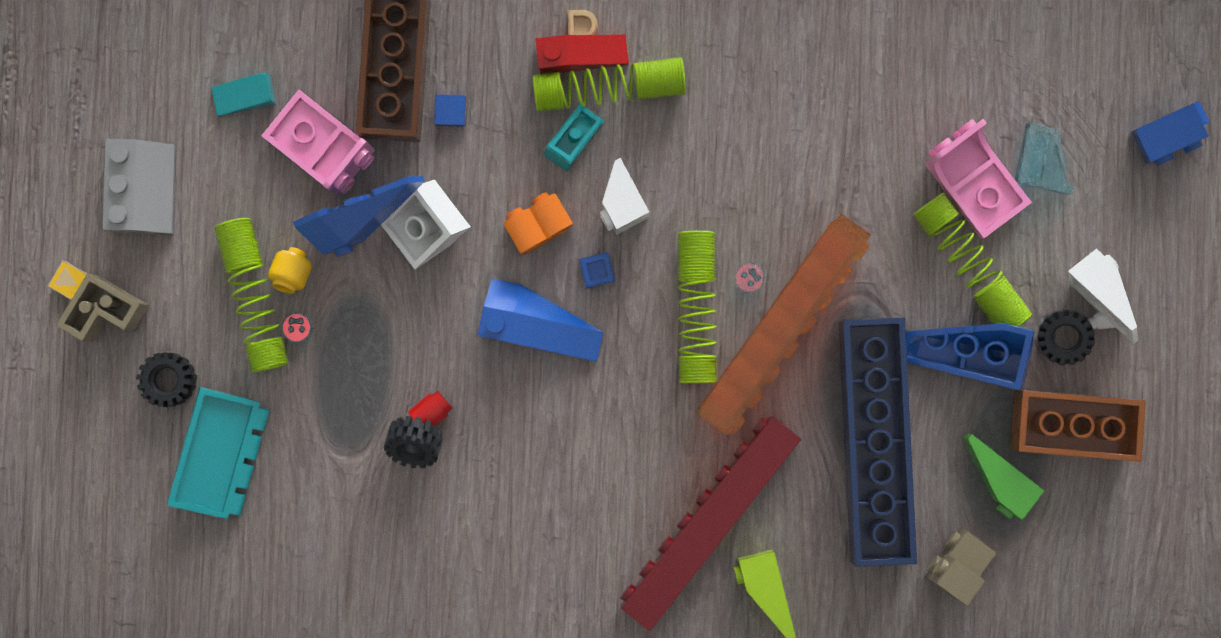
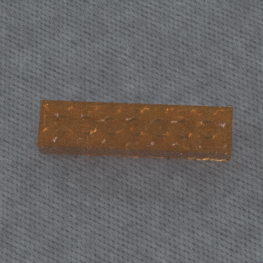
(782, 324)

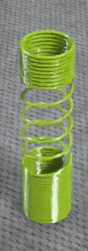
(652, 80)
(239, 256)
(696, 266)
(996, 299)

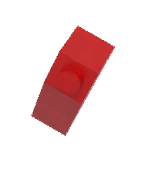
(580, 52)

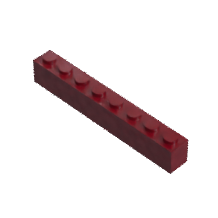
(709, 523)

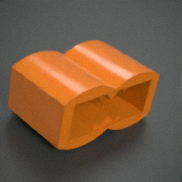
(538, 223)

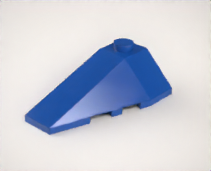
(351, 224)
(529, 320)
(980, 352)

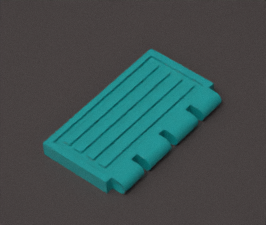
(215, 454)

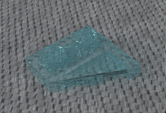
(1042, 160)

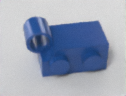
(1171, 133)

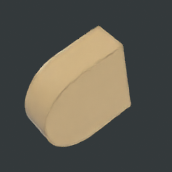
(582, 23)

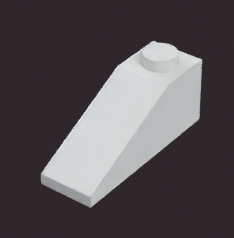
(1102, 287)

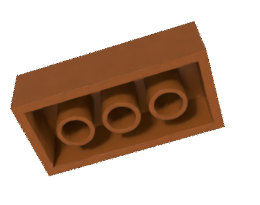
(1077, 425)

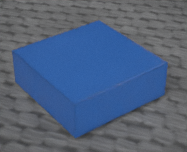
(450, 110)
(597, 270)

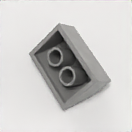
(139, 187)

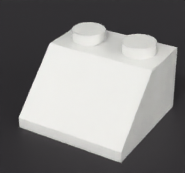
(622, 202)
(425, 224)

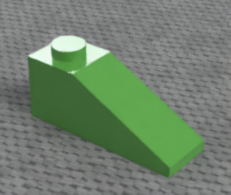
(1003, 482)

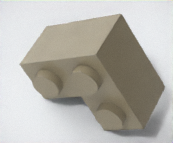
(98, 302)
(960, 566)

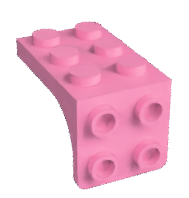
(319, 143)
(976, 179)

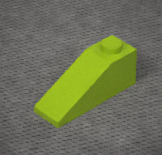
(763, 583)

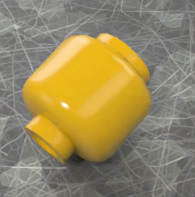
(290, 270)

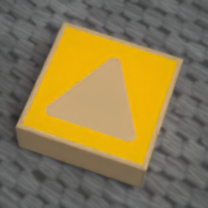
(67, 279)

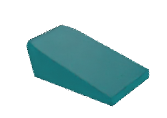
(244, 94)
(573, 137)

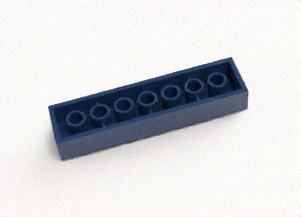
(877, 442)

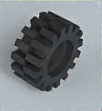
(1077, 352)
(148, 379)
(413, 442)

